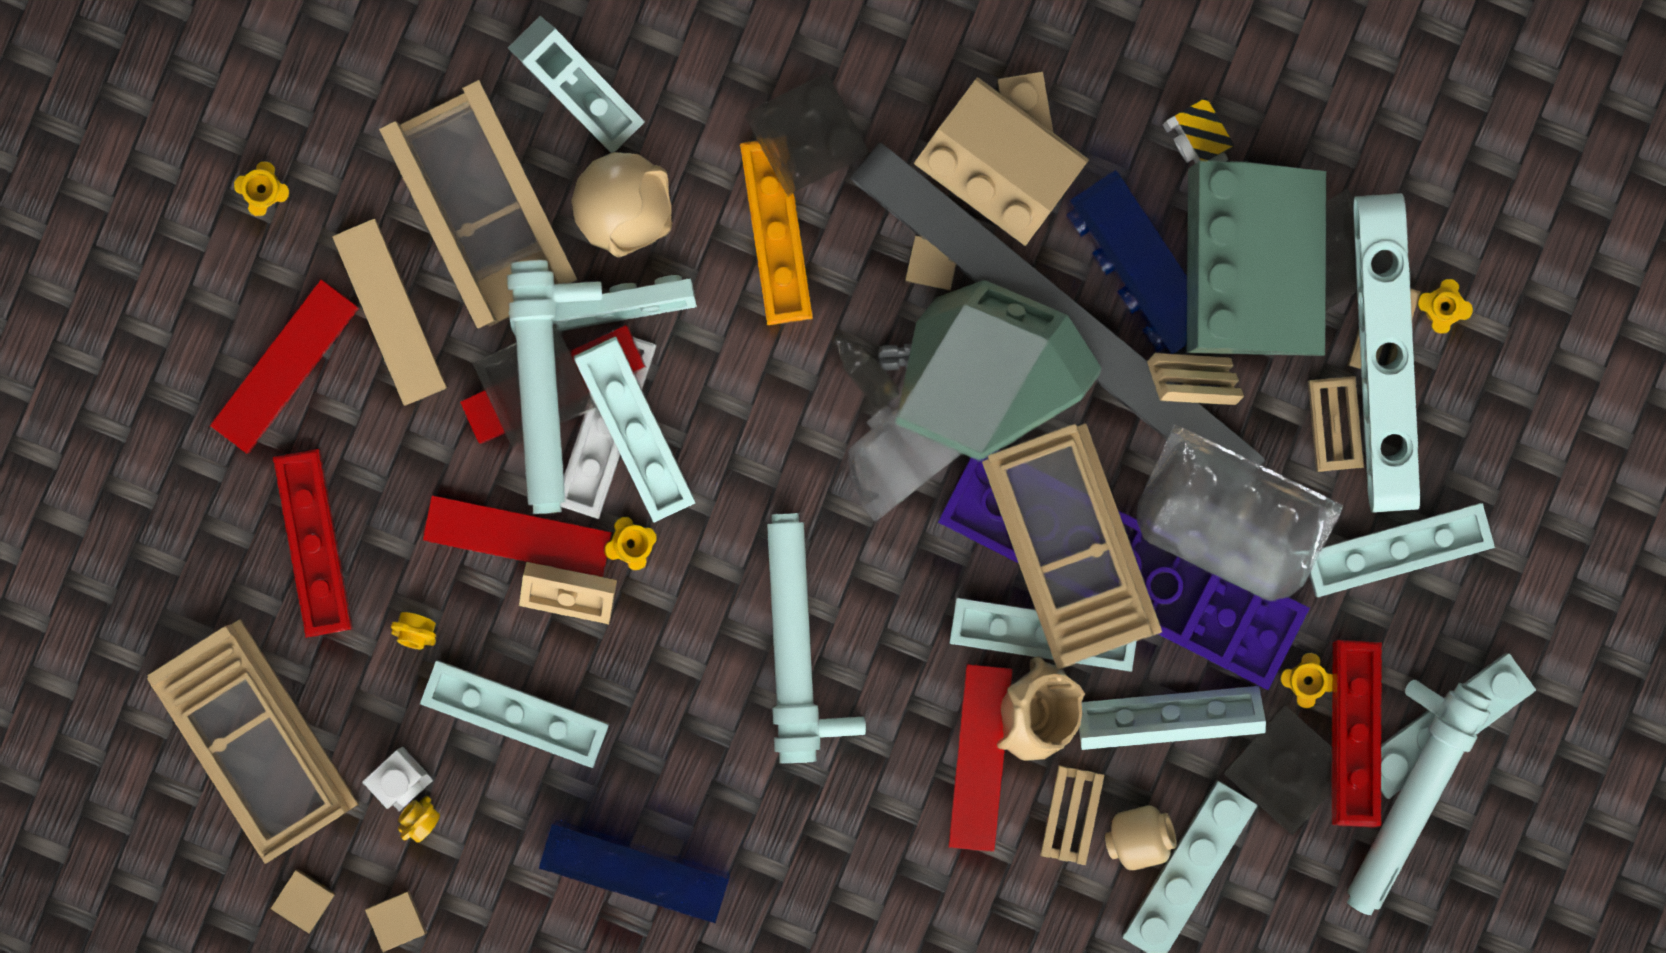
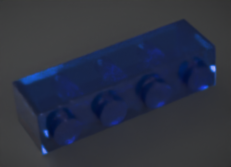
(1137, 257)
(634, 871)

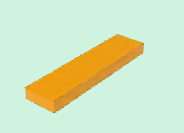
(776, 240)

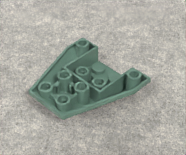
(991, 369)

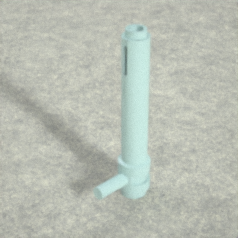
(533, 314)
(795, 713)
(1450, 737)

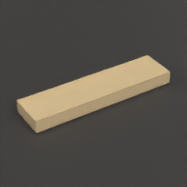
(389, 312)

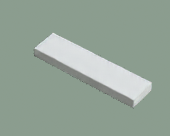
(596, 455)

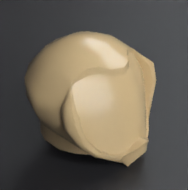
(622, 203)
(1038, 733)

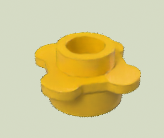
(248, 186)
(1457, 309)
(643, 541)
(414, 630)
(1295, 678)
(418, 819)

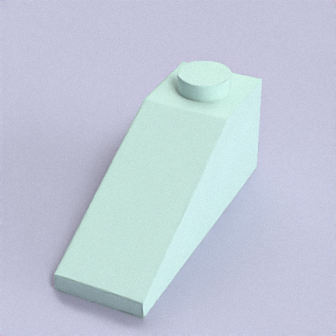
(576, 84)

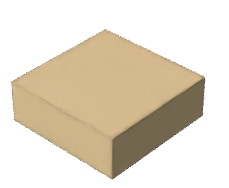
(929, 266)
(303, 901)
(396, 921)

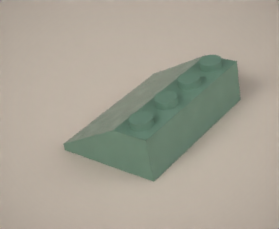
(1256, 259)

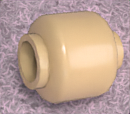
(1141, 837)

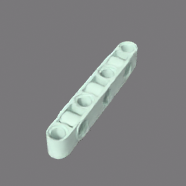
(1385, 318)

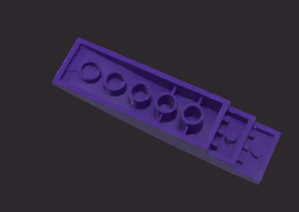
(1189, 602)

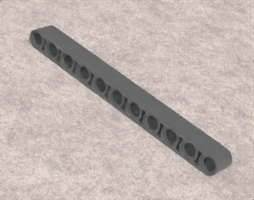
(987, 258)

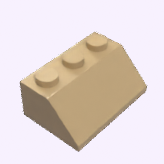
(1001, 161)

